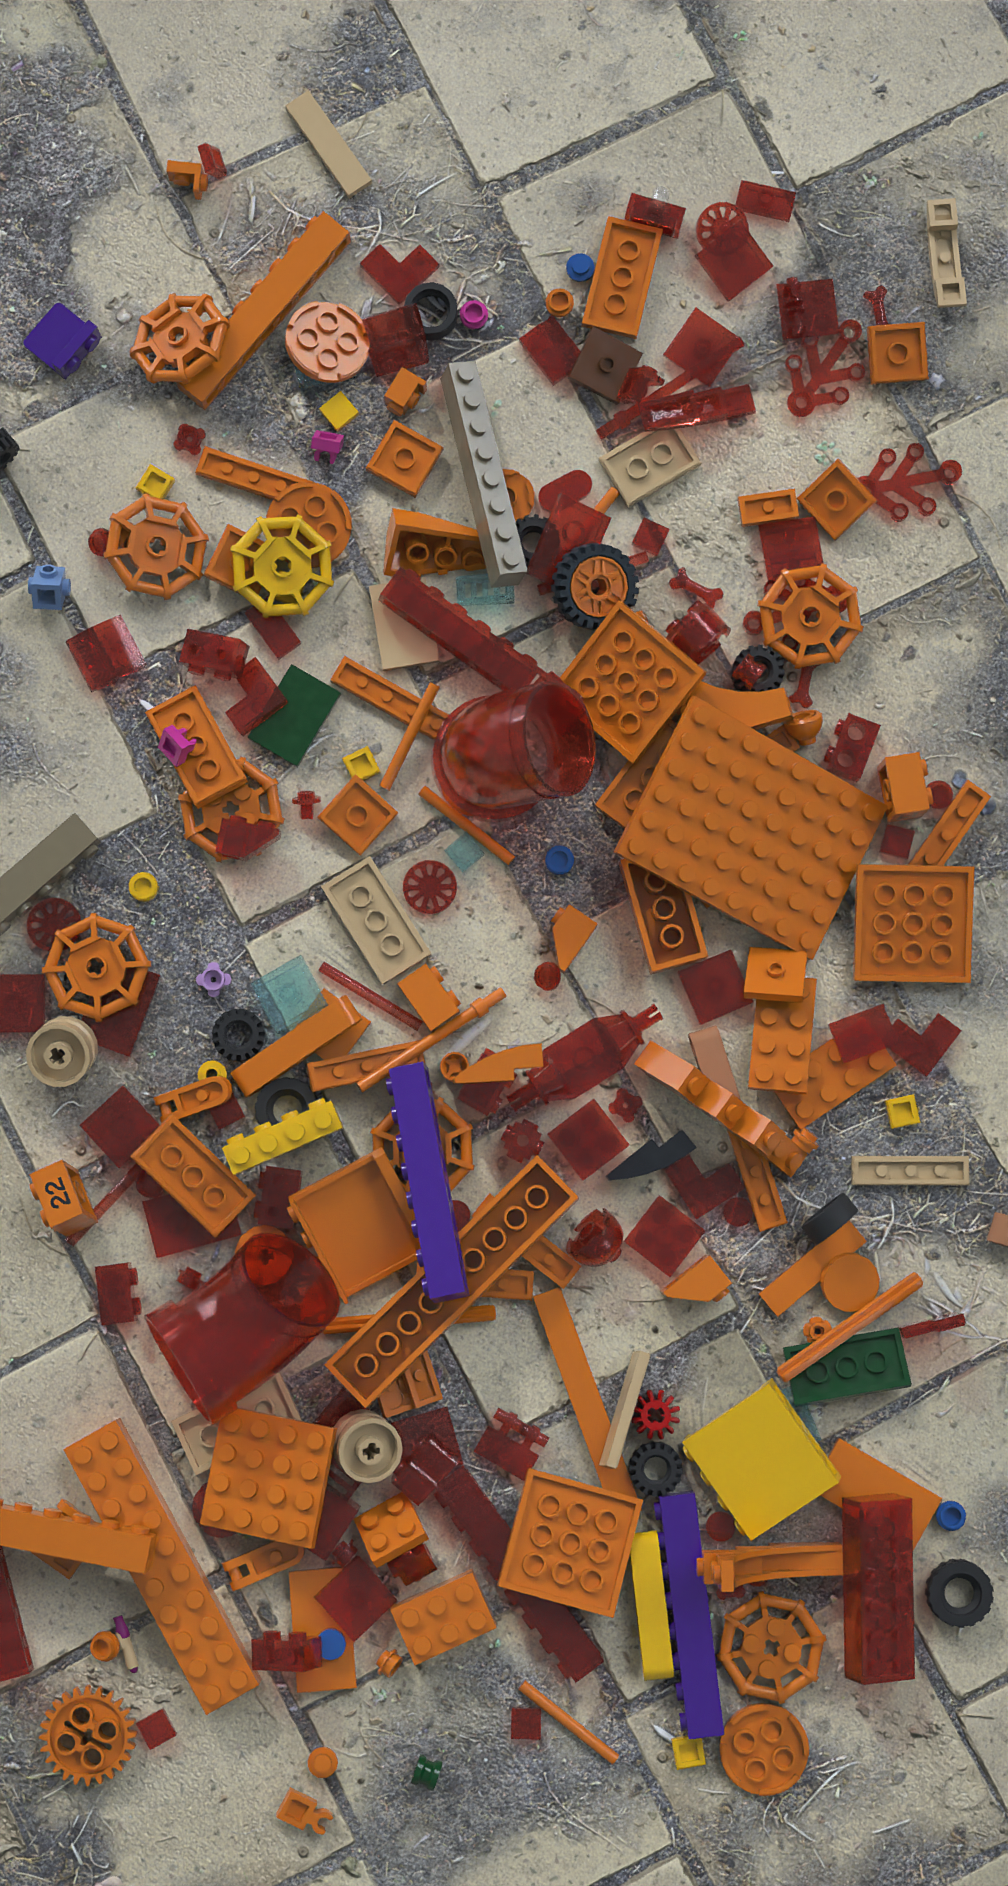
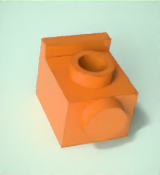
(404, 392)

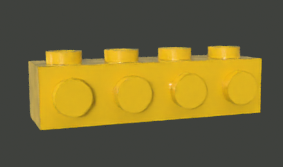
(276, 1140)

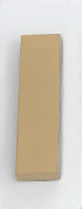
(328, 144)
(910, 1170)
(624, 1409)

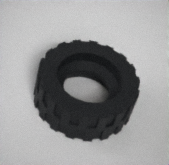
(277, 1089)
(981, 1600)

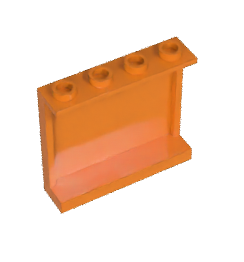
(357, 1222)

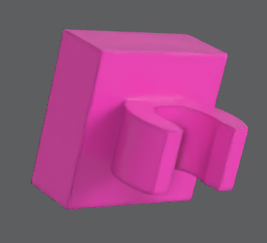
(326, 442)
(175, 745)

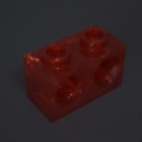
(857, 749)

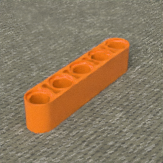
(296, 1046)

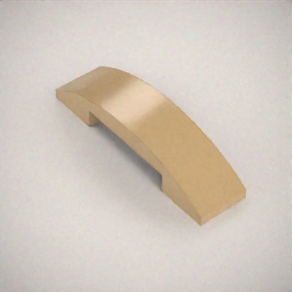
(944, 253)

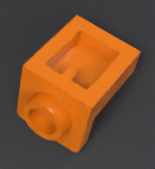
(185, 173)

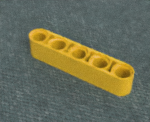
(651, 1606)

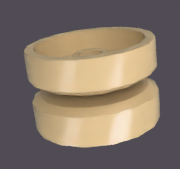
(47, 1060)
(366, 1446)

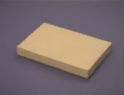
(649, 463)
(399, 641)

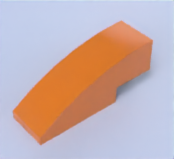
(501, 1065)

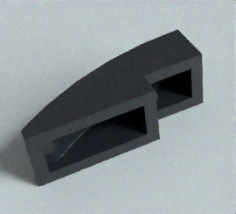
(653, 1158)

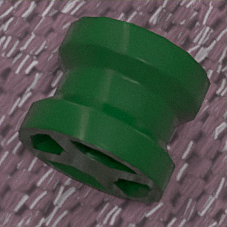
(426, 1772)

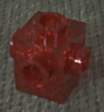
(519, 1152)
(413, 1564)

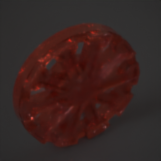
(719, 224)
(429, 887)
(51, 921)

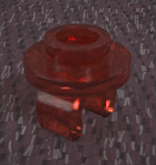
(306, 800)

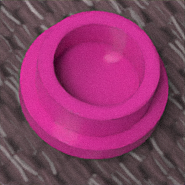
(474, 314)

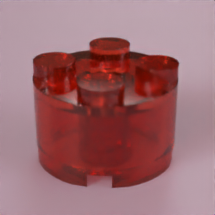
(698, 632)

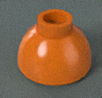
(804, 726)

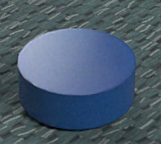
(559, 860)
(332, 1643)

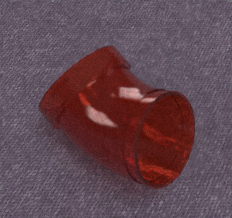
(484, 755)
(245, 1322)

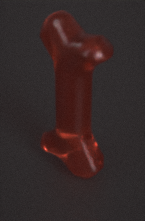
(877, 298)
(682, 581)
(802, 694)

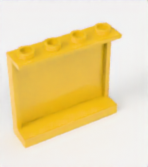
(761, 1460)

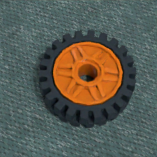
(574, 582)

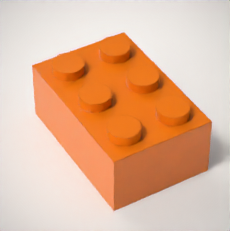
(443, 1616)

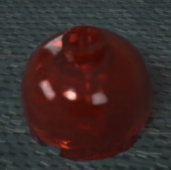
(597, 1240)

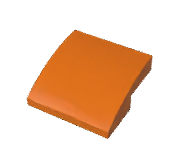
(412, 1389)

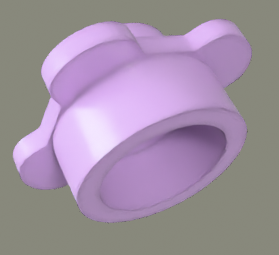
(213, 987)

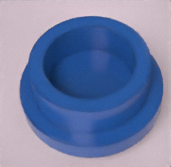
(580, 267)
(950, 1515)

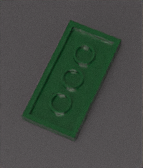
(855, 1368)

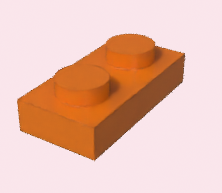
(768, 507)

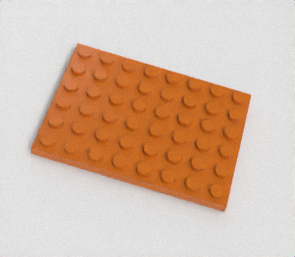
(750, 828)

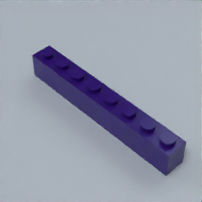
(428, 1183)
(690, 1614)

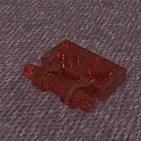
(505, 1451)

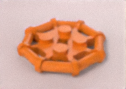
(166, 323)
(142, 555)
(808, 599)
(244, 797)
(111, 974)
(463, 1130)
(787, 1653)

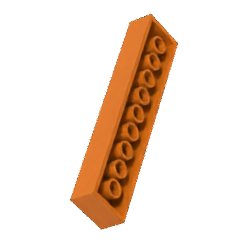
(488, 1247)
(175, 1584)

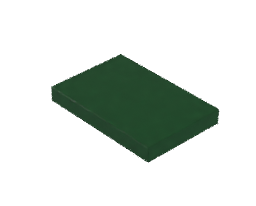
(297, 723)

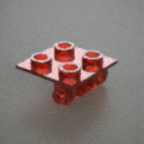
(807, 308)

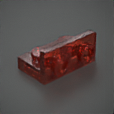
(117, 1293)

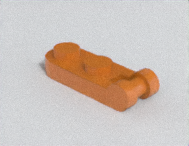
(195, 1097)
(262, 1562)

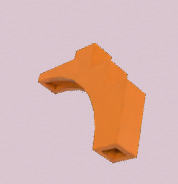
(751, 708)
(722, 1107)
(769, 1562)

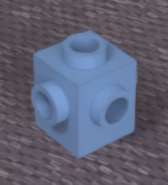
(49, 587)

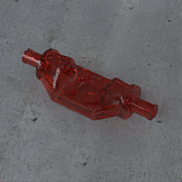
(585, 1057)

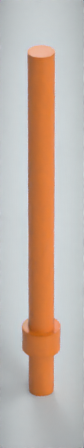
(477, 1009)

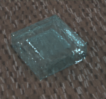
(464, 852)

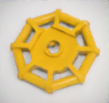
(265, 568)

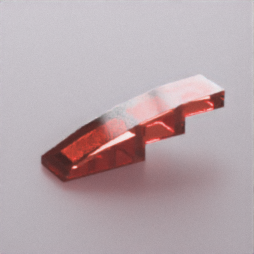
(696, 409)

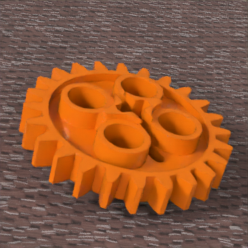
(75, 1759)

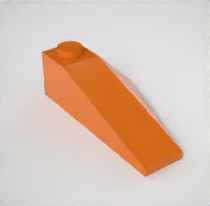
(430, 545)

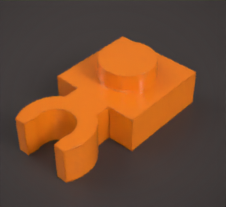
(300, 1809)

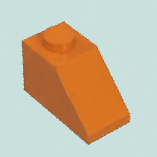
(570, 934)

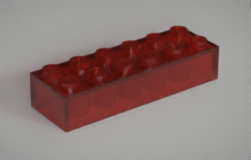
(878, 1588)

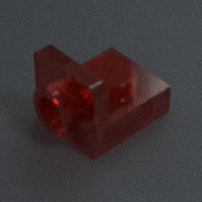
(636, 382)

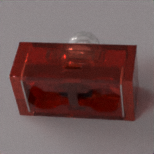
(656, 212)

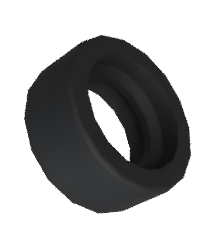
(440, 291)
(829, 1218)

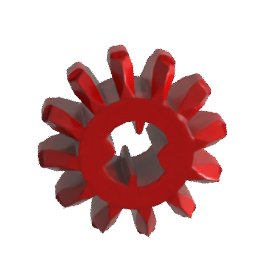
(654, 1424)

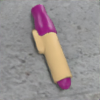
(123, 1636)

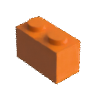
(429, 997)

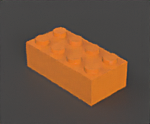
(663, 920)

